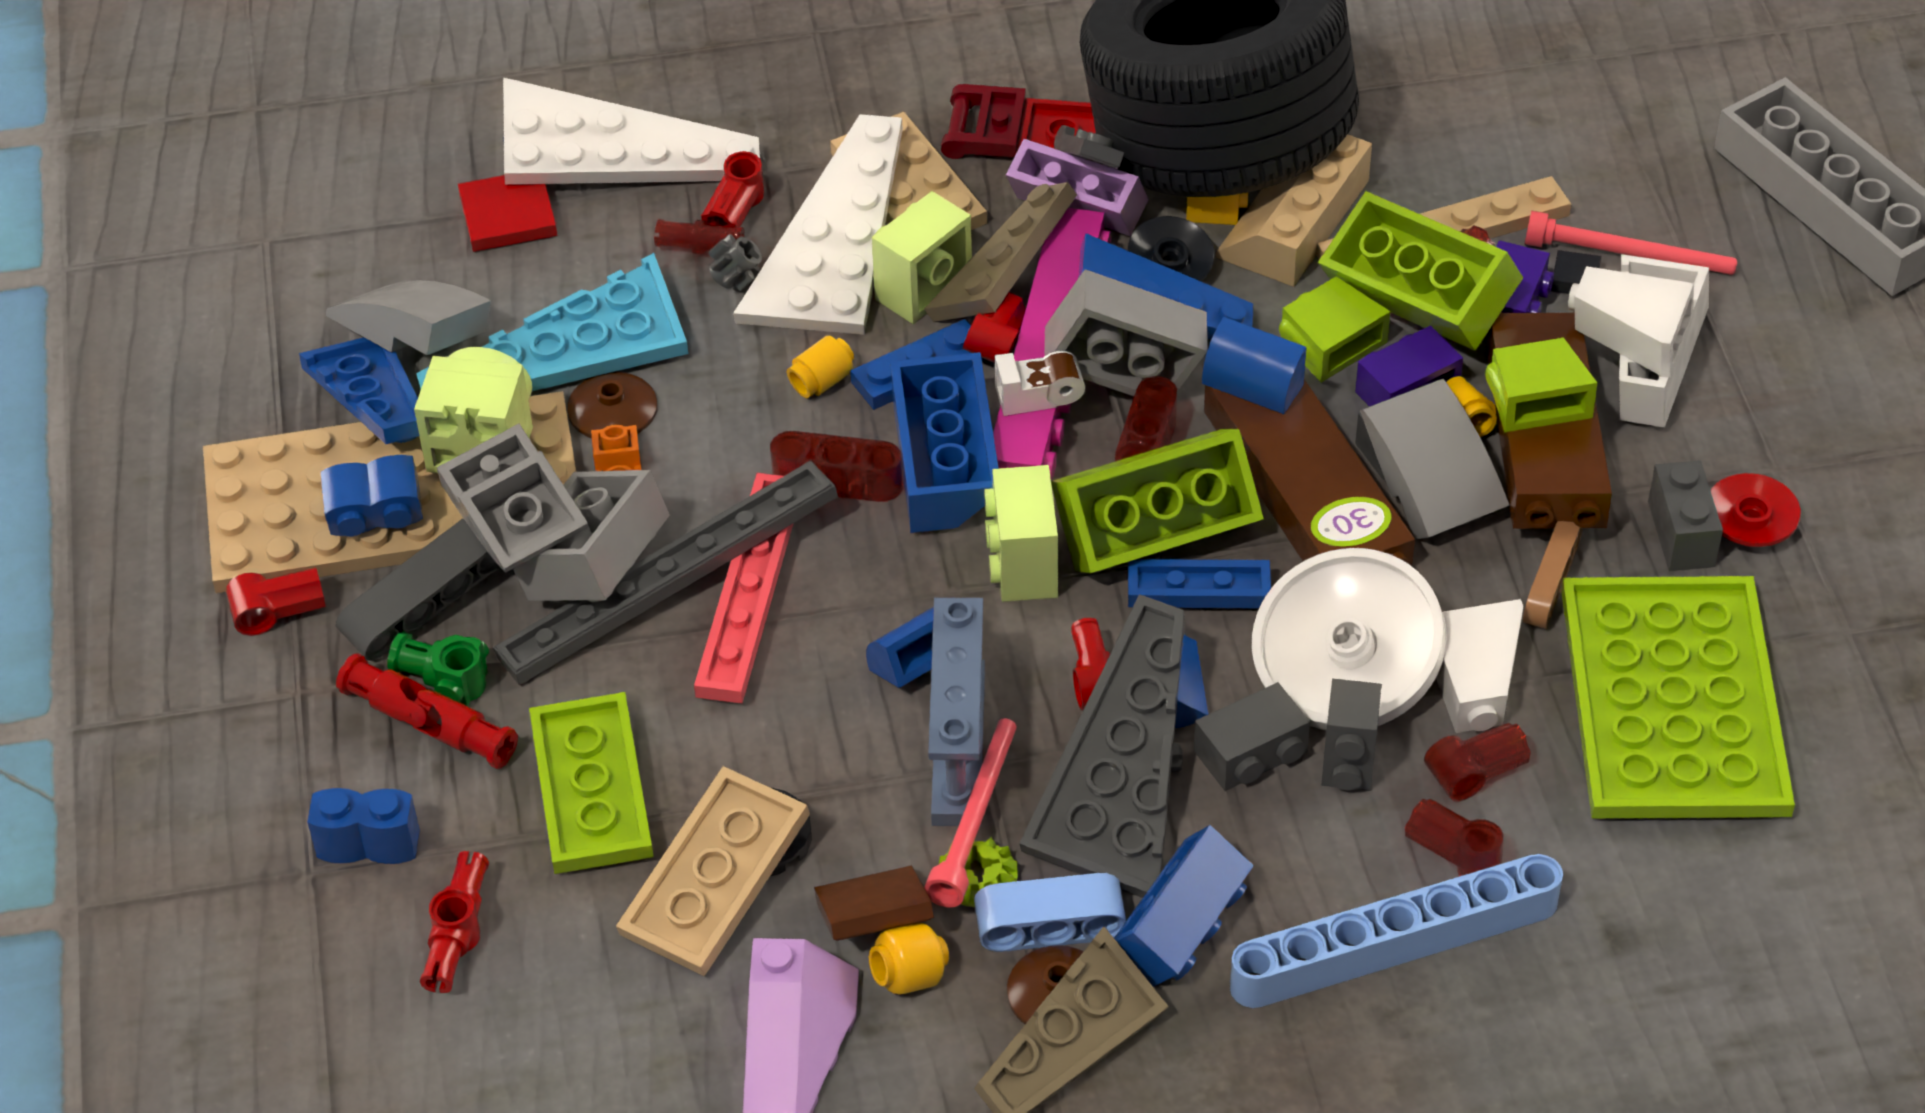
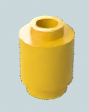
(820, 366)

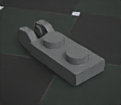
(1088, 146)

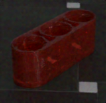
(1150, 418)
(854, 465)

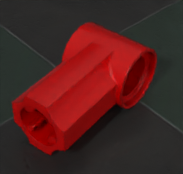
(737, 191)
(996, 331)
(260, 601)

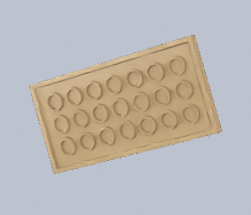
(271, 508)

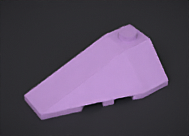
(795, 1023)

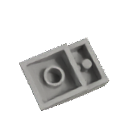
(414, 315)
(1433, 459)
(511, 498)

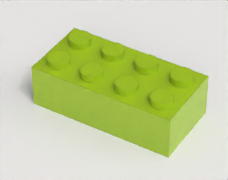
(1422, 269)
(1157, 500)

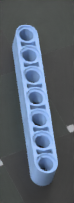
(1372, 928)

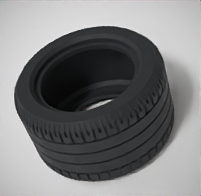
(1219, 89)

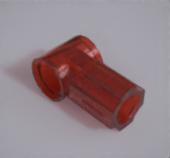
(1467, 764)
(1465, 843)

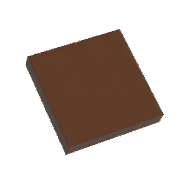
(873, 903)

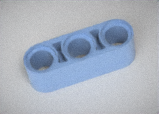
(1048, 911)

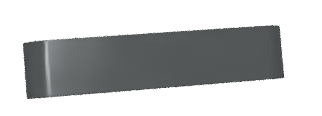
(416, 591)

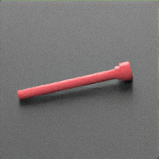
(1545, 230)
(949, 879)

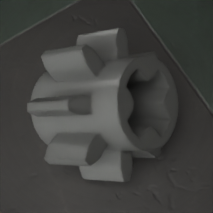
(735, 262)

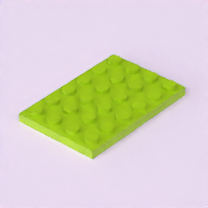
(1675, 698)

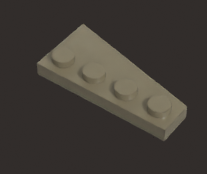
(1003, 258)
(1077, 1025)

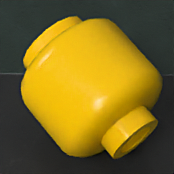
(908, 958)

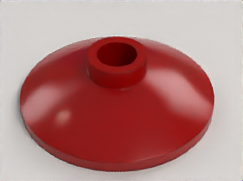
(1755, 509)

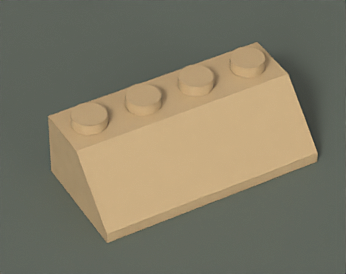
(1290, 218)

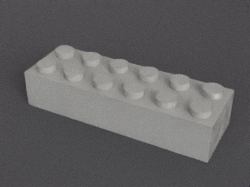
(1829, 181)

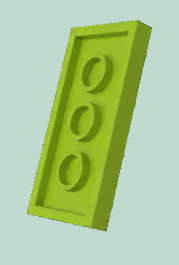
(590, 783)

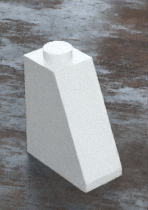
(1634, 315)
(1479, 663)

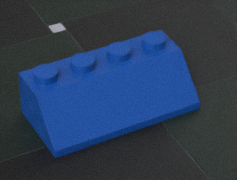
(943, 438)

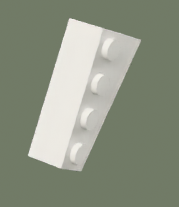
(1643, 393)

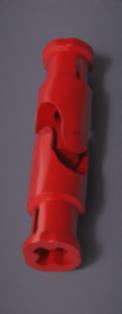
(422, 708)

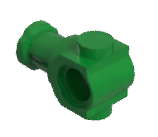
(451, 666)

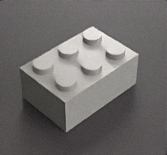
(1126, 333)
(622, 518)

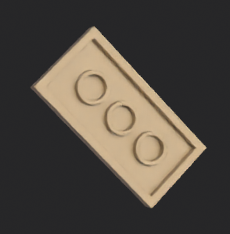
(921, 171)
(713, 870)

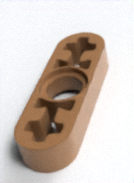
(1550, 574)

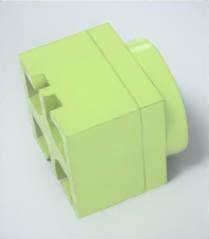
(469, 402)

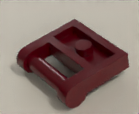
(997, 121)

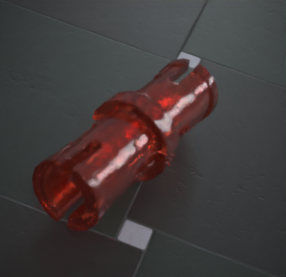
(693, 236)

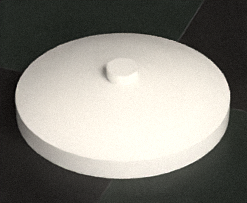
(1353, 620)

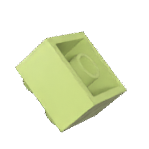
(920, 255)
(1022, 533)

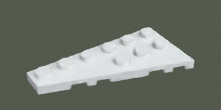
(588, 140)
(824, 261)

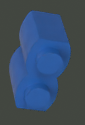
(371, 495)
(363, 826)

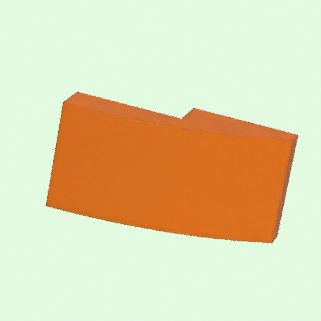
(616, 448)

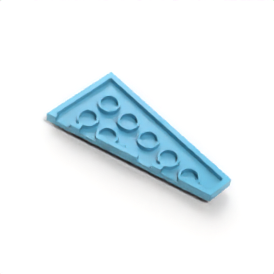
(596, 330)

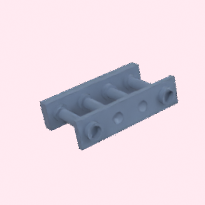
(956, 706)

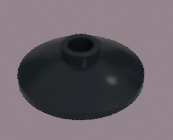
(1174, 240)

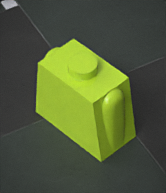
(1335, 326)
(1540, 385)

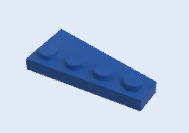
(1150, 276)
(368, 385)

